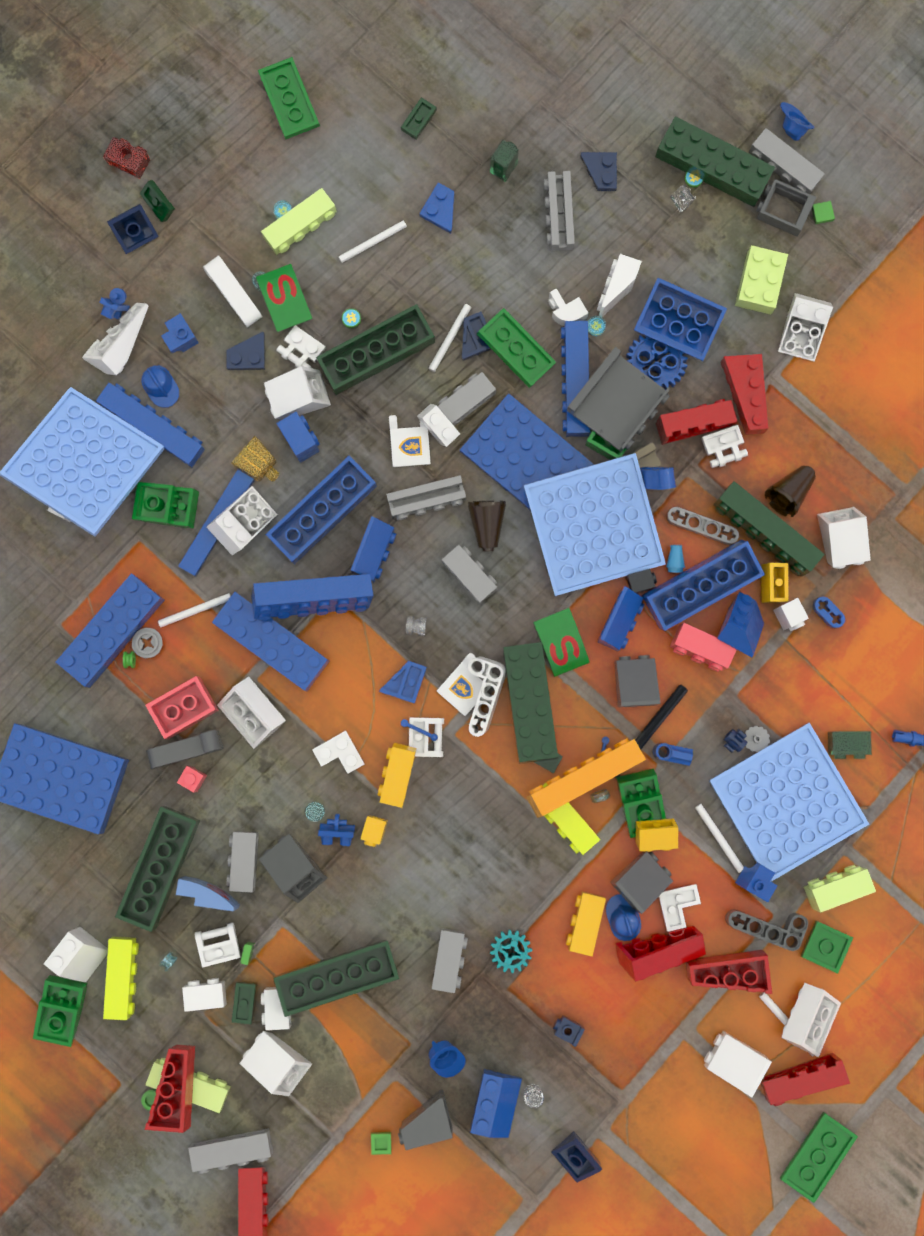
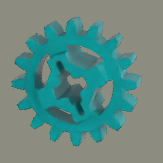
(523, 955)

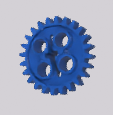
(667, 374)

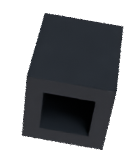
(641, 581)

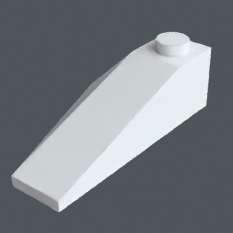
(114, 350)

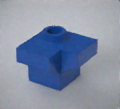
(179, 335)
(757, 881)

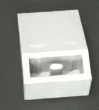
(619, 284)
(805, 327)
(242, 521)

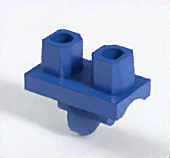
(114, 305)
(336, 828)

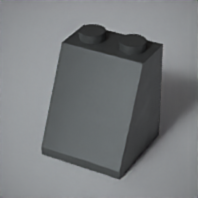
(636, 682)
(292, 868)
(642, 881)
(427, 1124)

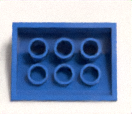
(680, 319)

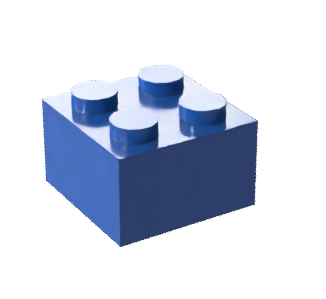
(300, 440)

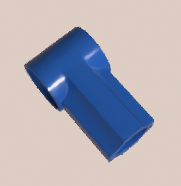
(674, 754)

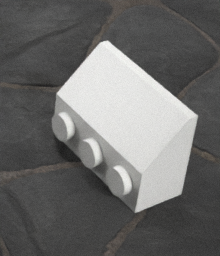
(251, 712)
(811, 1019)

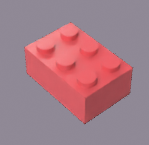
(702, 647)
(182, 707)

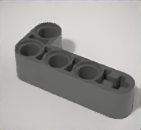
(185, 749)
(764, 927)

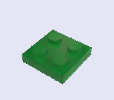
(826, 947)

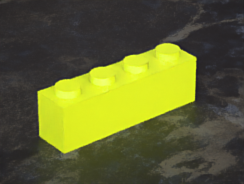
(573, 827)
(120, 977)

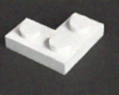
(341, 747)
(672, 903)

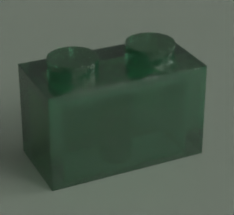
(504, 160)
(849, 743)

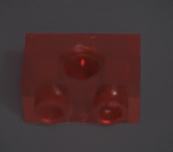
(134, 165)

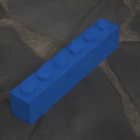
(575, 372)
(146, 421)

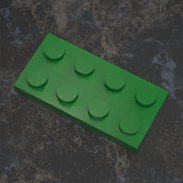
(288, 98)
(516, 347)
(818, 1157)

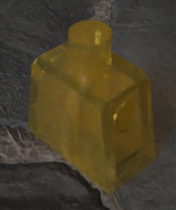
(256, 461)

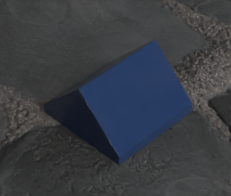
(132, 228)
(576, 1158)

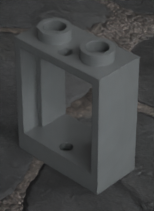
(789, 192)

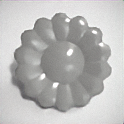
(757, 738)

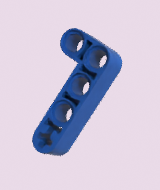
(658, 477)

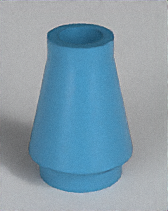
(675, 560)

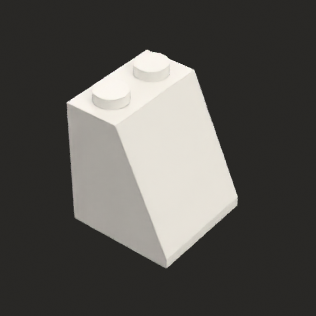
(296, 391)
(844, 537)
(77, 956)
(737, 1063)
(275, 1064)

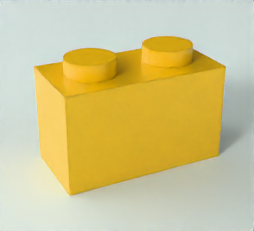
(774, 583)
(373, 830)
(656, 835)

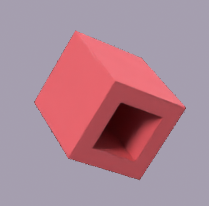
(191, 778)

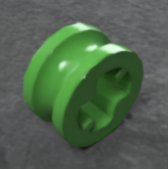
(129, 659)

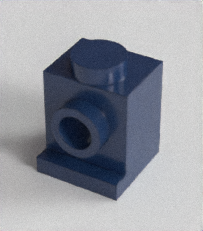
(576, 1033)

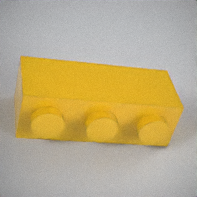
(397, 774)
(585, 923)

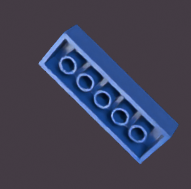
(321, 510)
(703, 584)
(311, 596)
(110, 631)
(271, 642)

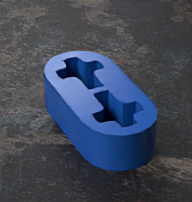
(825, 616)

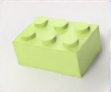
(761, 280)
(839, 888)

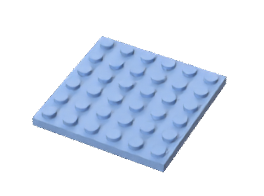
(82, 461)
(594, 524)
(789, 801)

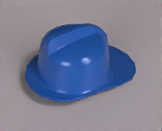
(795, 122)
(160, 386)
(623, 919)
(446, 1059)

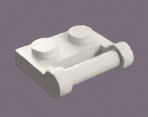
(420, 740)
(219, 951)

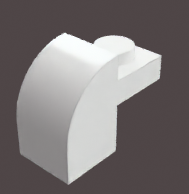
(566, 312)

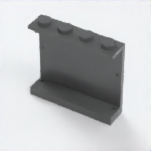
(618, 401)

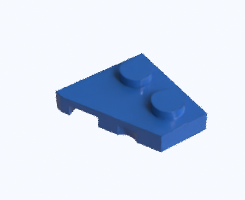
(439, 207)
(405, 682)

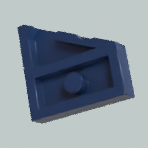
(602, 169)
(472, 342)
(247, 354)

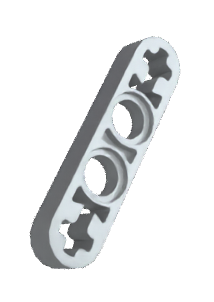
(703, 522)

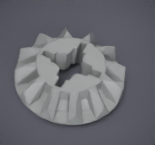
(138, 644)

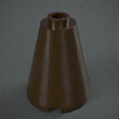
(790, 491)
(487, 522)

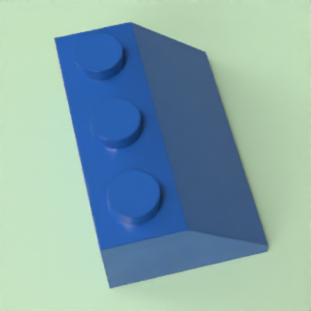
(373, 549)
(621, 619)
(742, 625)
(495, 1104)

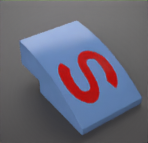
(206, 894)

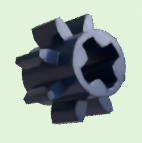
(735, 740)

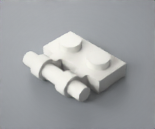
(304, 344)
(721, 441)

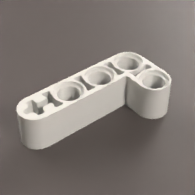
(232, 291)
(484, 697)

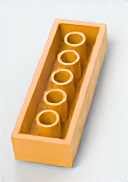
(581, 780)

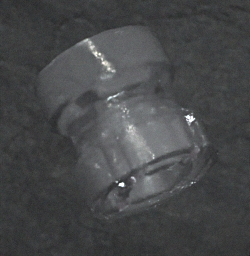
(417, 626)
(530, 1095)

